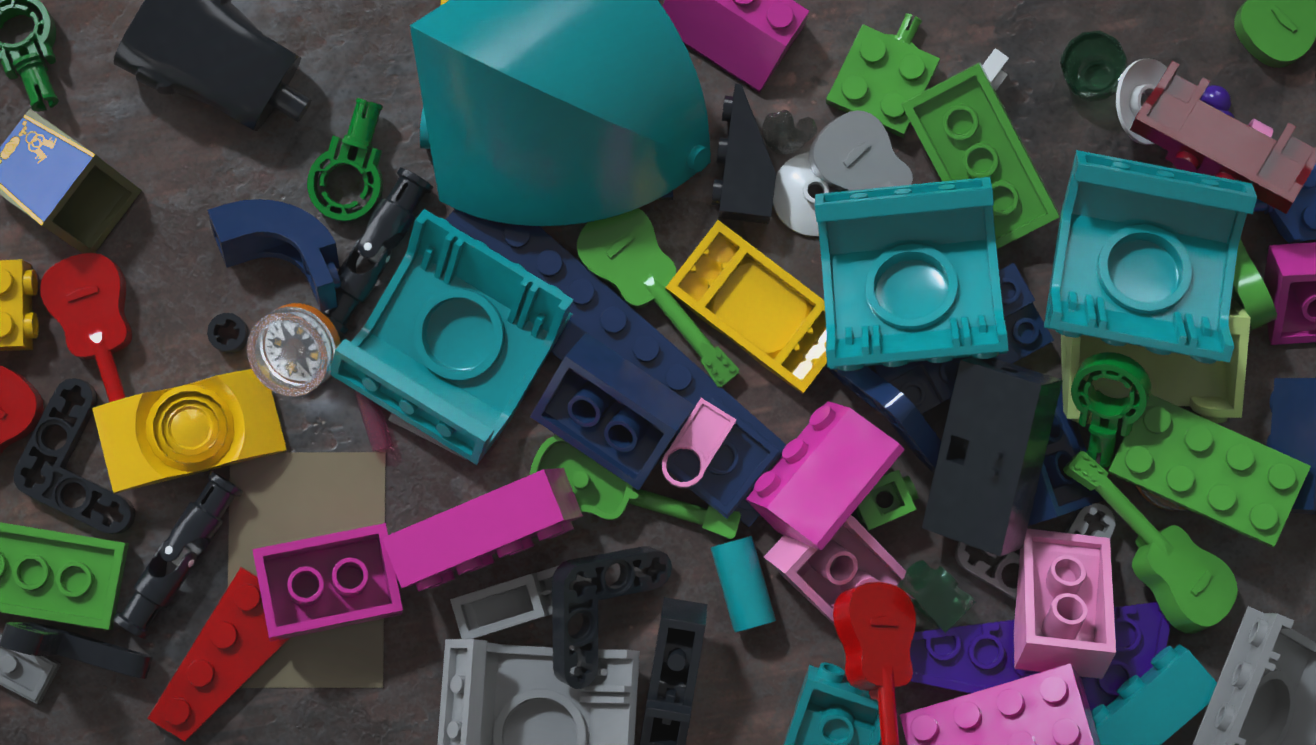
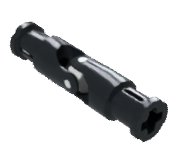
(383, 233)
(183, 547)

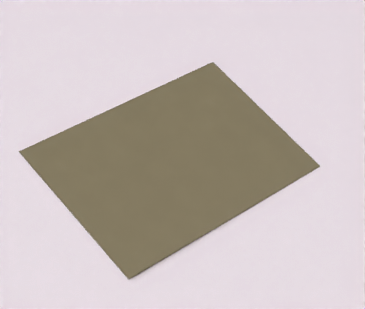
(299, 499)

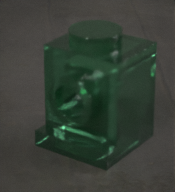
(936, 594)

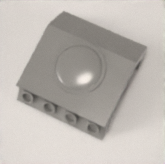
(1264, 687)
(515, 699)

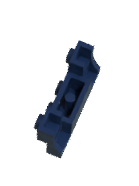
(933, 383)

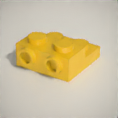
(17, 320)

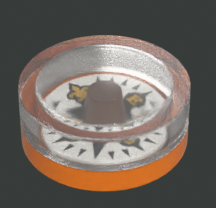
(293, 349)

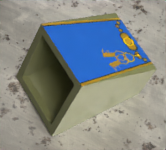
(62, 183)

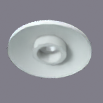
(1134, 89)
(791, 195)

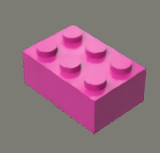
(327, 582)

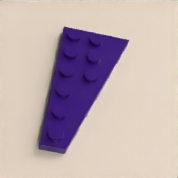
(983, 654)

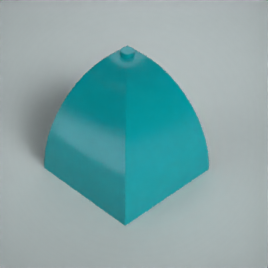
(558, 107)

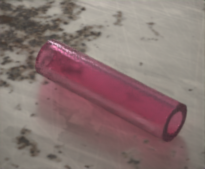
(374, 423)

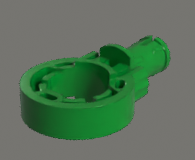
(27, 53)
(359, 136)
(1105, 410)

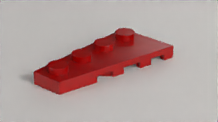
(220, 660)

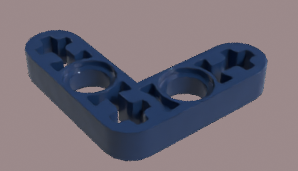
(896, 408)

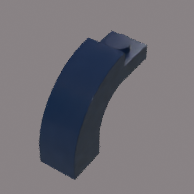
(281, 231)

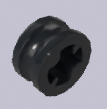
(233, 345)

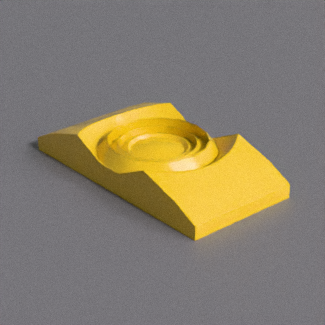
(755, 305)
(188, 429)

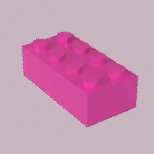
(486, 525)
(1026, 711)

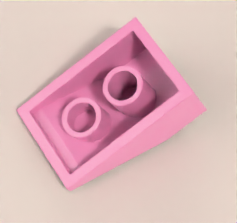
(844, 563)
(1064, 604)

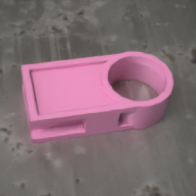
(703, 435)

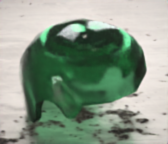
(1093, 65)

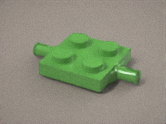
(883, 74)

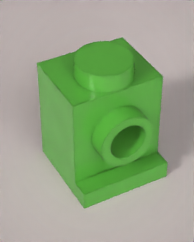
(902, 497)

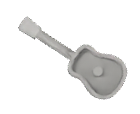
(857, 154)

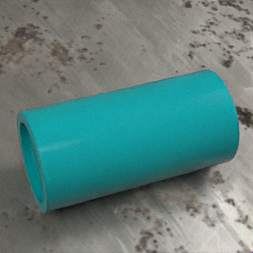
(743, 584)

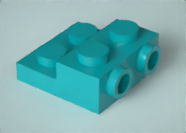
(833, 711)

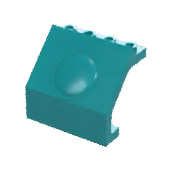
(1148, 257)
(910, 274)
(454, 338)

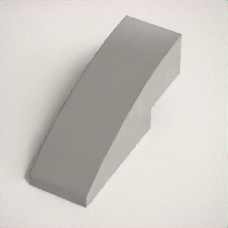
(506, 604)

